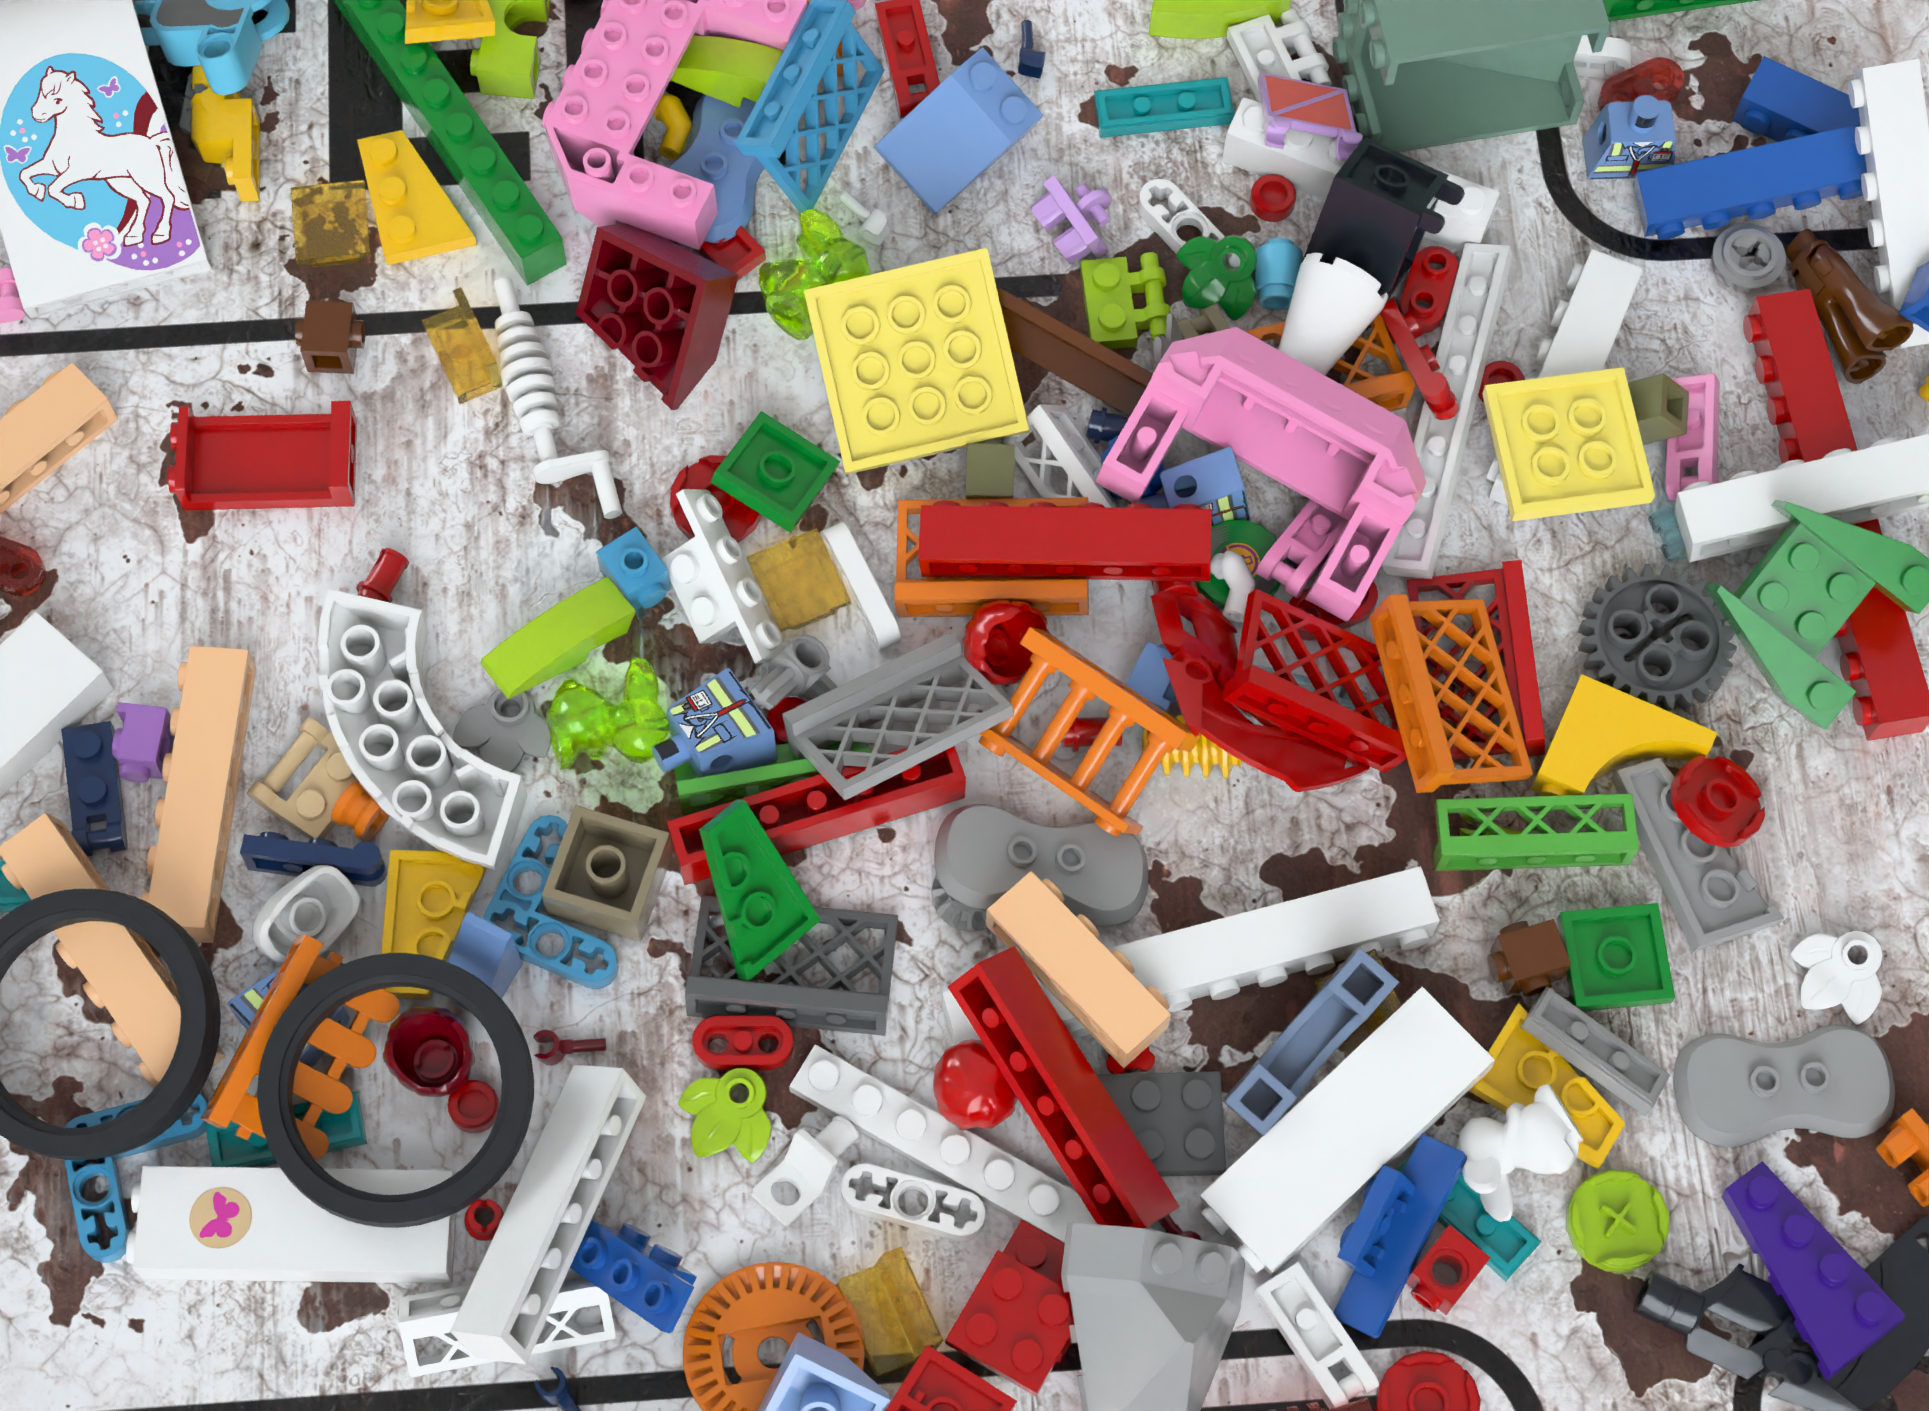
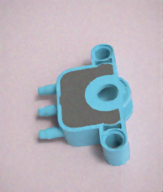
(213, 35)

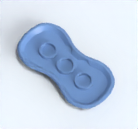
(717, 160)

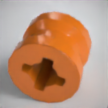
(359, 812)

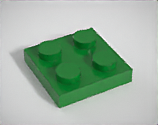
(775, 471)
(1616, 957)

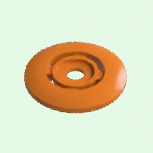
(750, 1308)

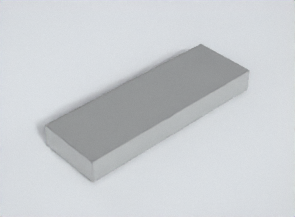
(1595, 1051)

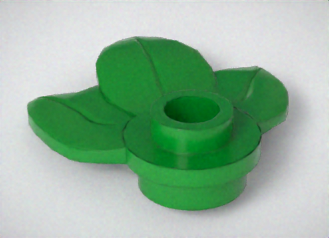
(1214, 279)

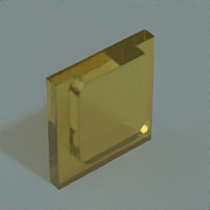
(330, 223)
(799, 581)

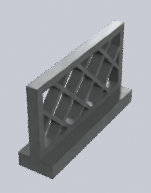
(798, 1004)

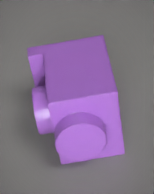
(142, 741)

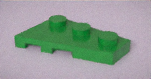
(754, 889)

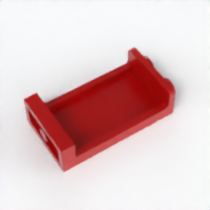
(264, 460)

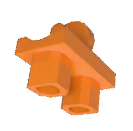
(1909, 1139)

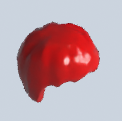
(995, 637)
(971, 1087)

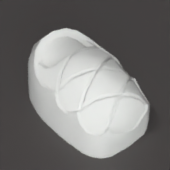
(312, 904)

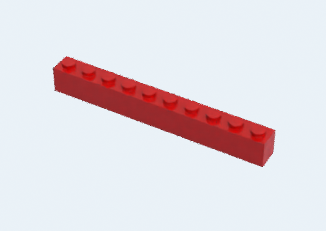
(1812, 422)

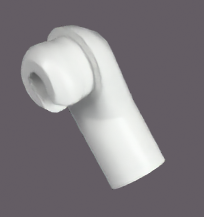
(1238, 578)

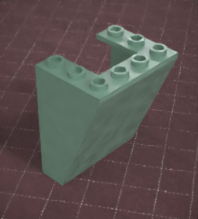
(1463, 67)

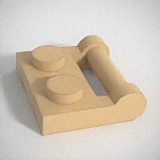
(312, 802)

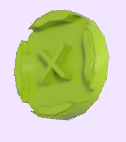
(1617, 1221)

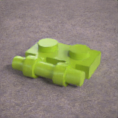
(1109, 300)

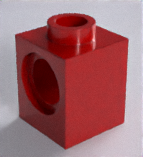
(1460, 1255)

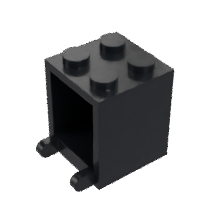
(1381, 212)

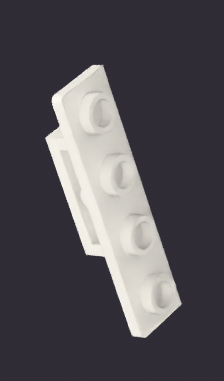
(715, 582)

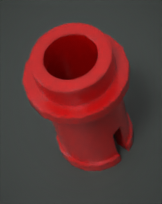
(383, 576)
(1084, 732)
(475, 1229)

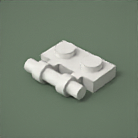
(1263, 49)

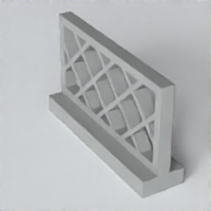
(885, 695)

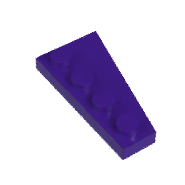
(1824, 1287)

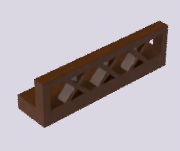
(1072, 355)

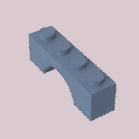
(1310, 1041)

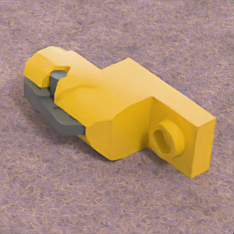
(224, 132)

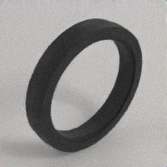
(304, 1017)
(196, 1040)

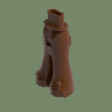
(1850, 313)

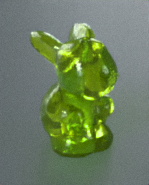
(830, 261)
(590, 723)

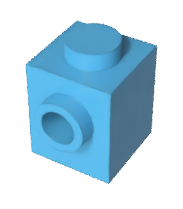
(635, 569)

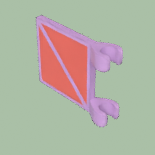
(1307, 108)

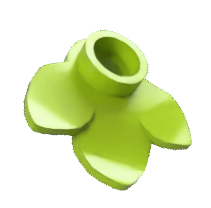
(724, 1121)

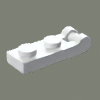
(1315, 1335)

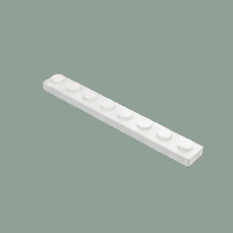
(1438, 442)
(938, 1144)

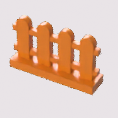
(321, 1090)

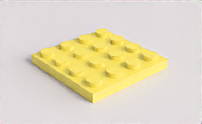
(916, 361)

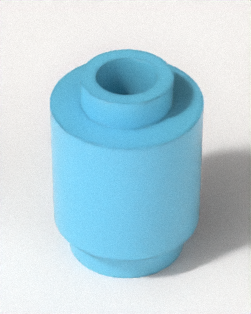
(1277, 273)

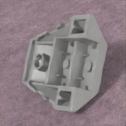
(1148, 1315)

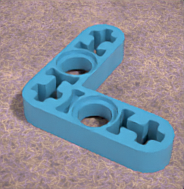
(527, 909)
(118, 1221)

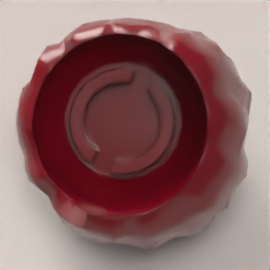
(429, 1051)

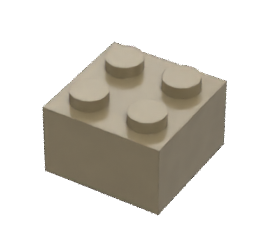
(607, 873)

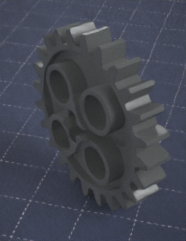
(1628, 606)

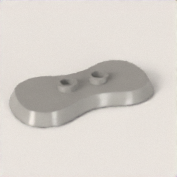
(989, 850)
(1747, 1089)

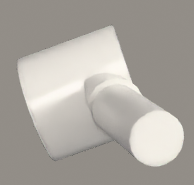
(874, 225)

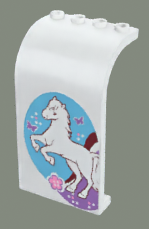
(87, 158)

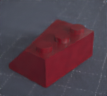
(656, 306)

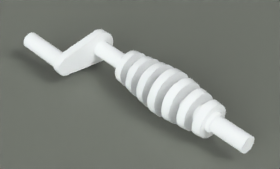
(531, 390)

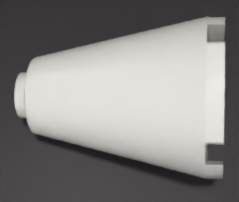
(1328, 311)

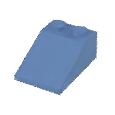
(958, 131)

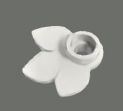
(1835, 978)

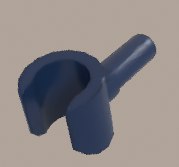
(1031, 61)
(561, 1395)

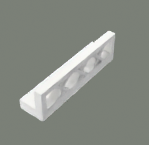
(1073, 452)
(436, 1311)

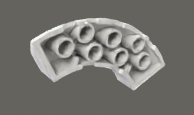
(394, 741)

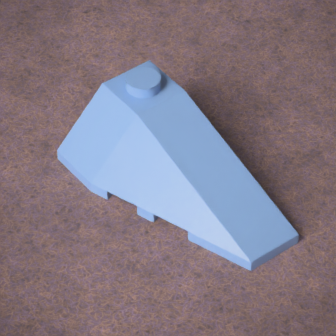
(821, 1380)

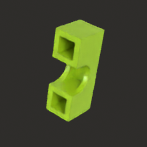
(510, 61)

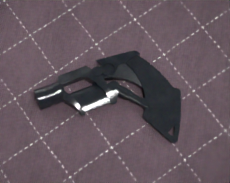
(1753, 1303)

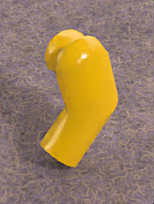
(678, 125)

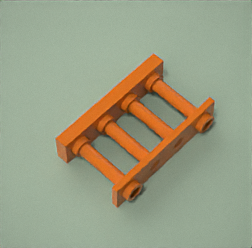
(1125, 709)

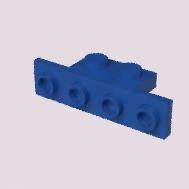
(1393, 1231)
(635, 1273)

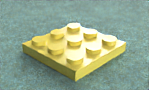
(1568, 444)

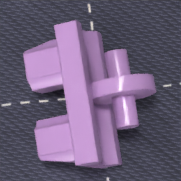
(1081, 237)

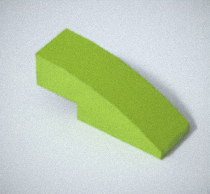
(1208, 17)
(726, 68)
(559, 638)

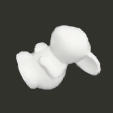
(1533, 1138)

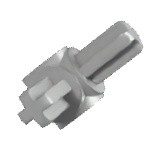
(794, 672)

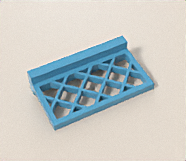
(794, 91)

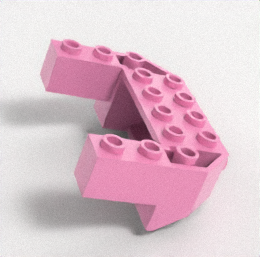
(616, 91)
(1293, 430)

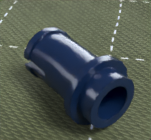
(1104, 425)

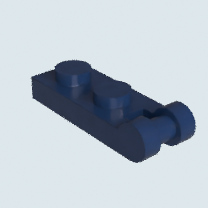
(94, 787)
(279, 855)

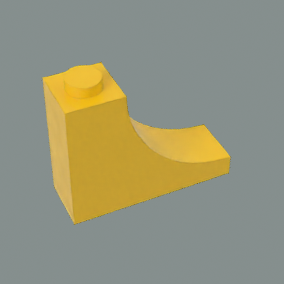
(1607, 730)

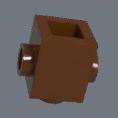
(330, 336)
(1528, 957)

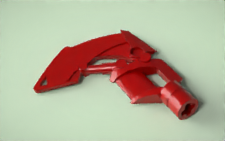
(1198, 679)

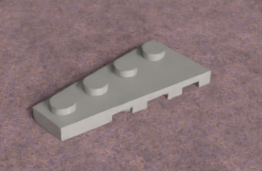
(1700, 879)

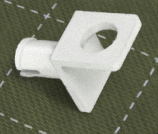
(807, 1167)

